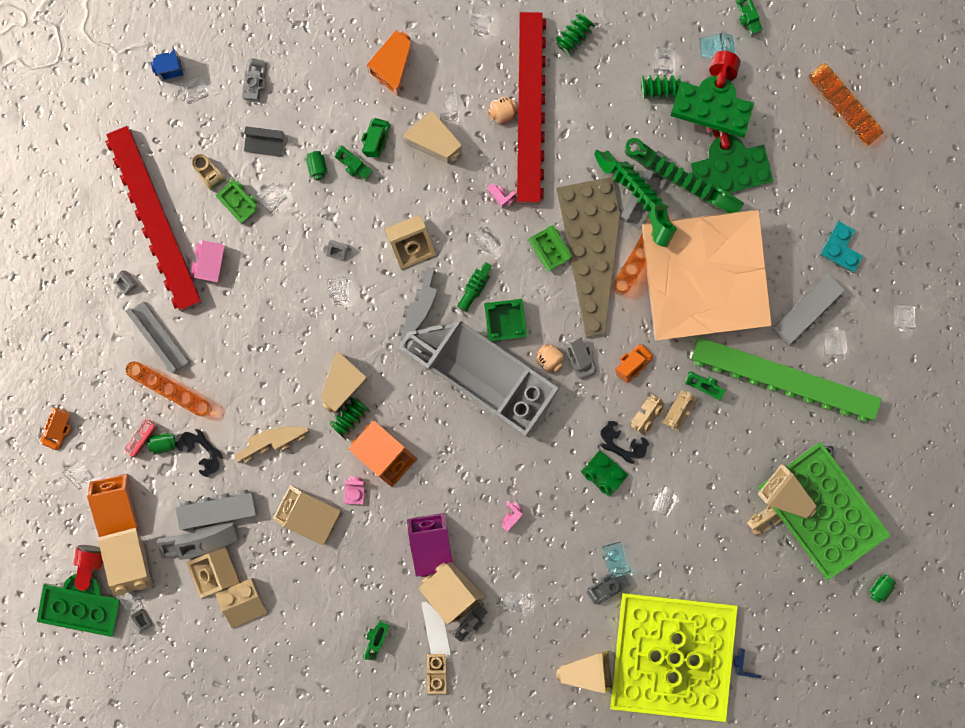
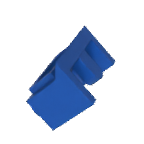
(167, 65)

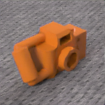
(633, 363)
(55, 428)

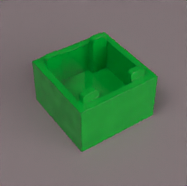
(505, 320)

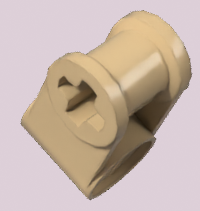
(207, 172)

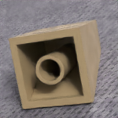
(433, 139)
(341, 383)
(306, 515)
(125, 561)
(450, 593)

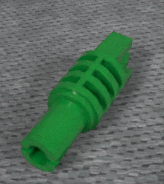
(474, 286)

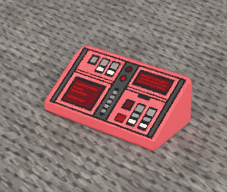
(140, 438)

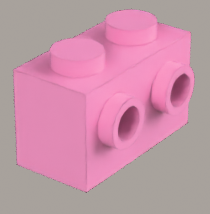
(207, 261)

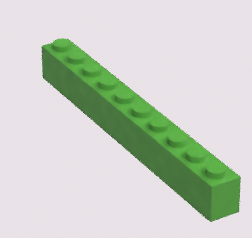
(786, 379)

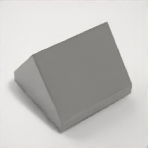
(337, 250)
(125, 282)
(140, 621)

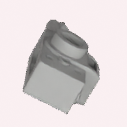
(253, 78)
(580, 357)

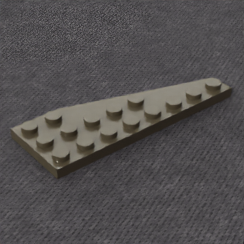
(591, 230)

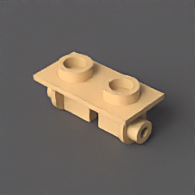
(653, 408)
(680, 410)
(759, 522)

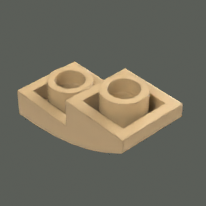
(436, 674)

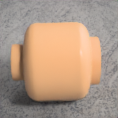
(502, 110)
(550, 358)

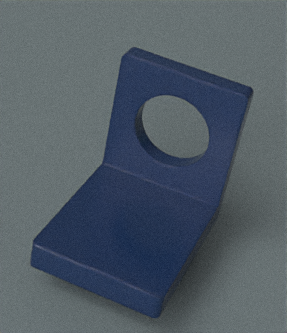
(738, 662)

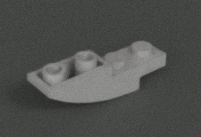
(417, 313)
(199, 543)

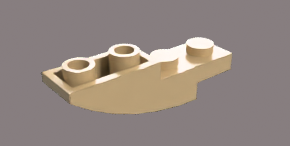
(277, 437)

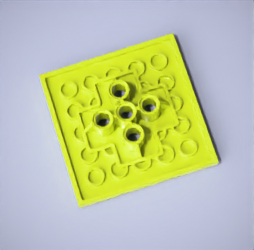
(648, 626)

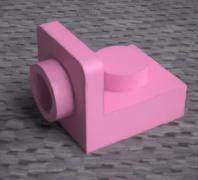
(498, 194)
(354, 491)
(510, 519)

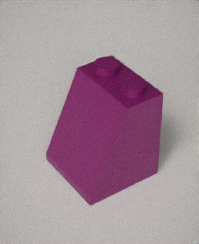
(429, 543)

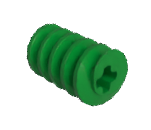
(574, 33)
(659, 86)
(349, 416)

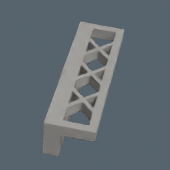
(633, 201)
(157, 337)

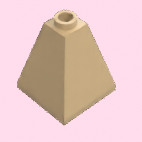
(787, 494)
(588, 673)

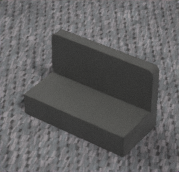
(263, 141)

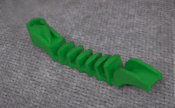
(625, 175)
(712, 196)

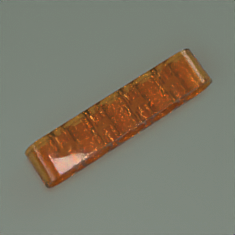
(845, 104)
(634, 260)
(159, 387)

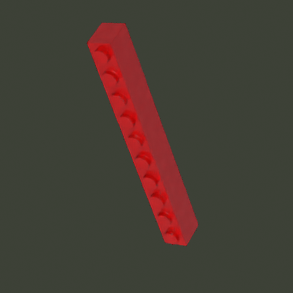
(529, 108)
(153, 218)

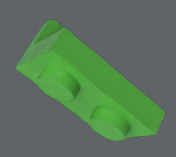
(237, 201)
(550, 248)

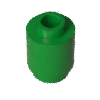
(316, 165)
(161, 443)
(882, 588)

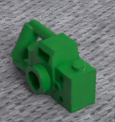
(749, 17)
(375, 137)
(353, 164)
(707, 386)
(376, 637)

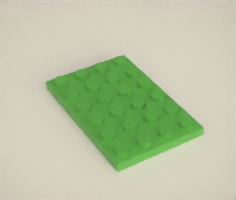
(843, 522)

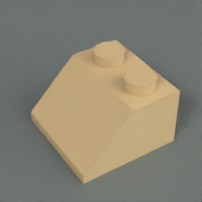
(410, 242)
(212, 572)
(241, 603)

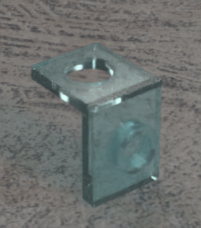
(715, 43)
(615, 559)

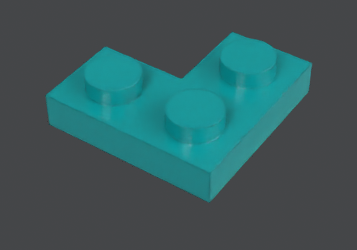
(837, 250)

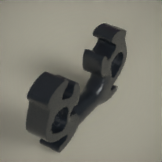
(609, 433)
(188, 439)

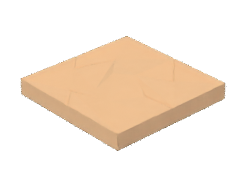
(708, 276)

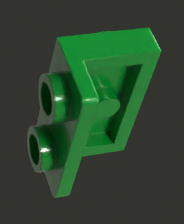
(604, 473)

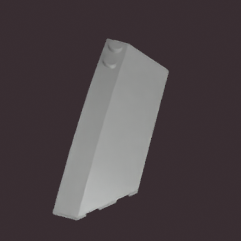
(483, 373)

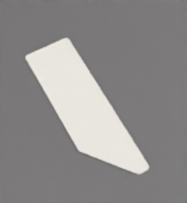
(436, 631)

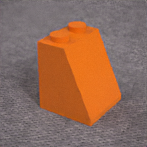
(392, 61)
(382, 453)
(112, 505)

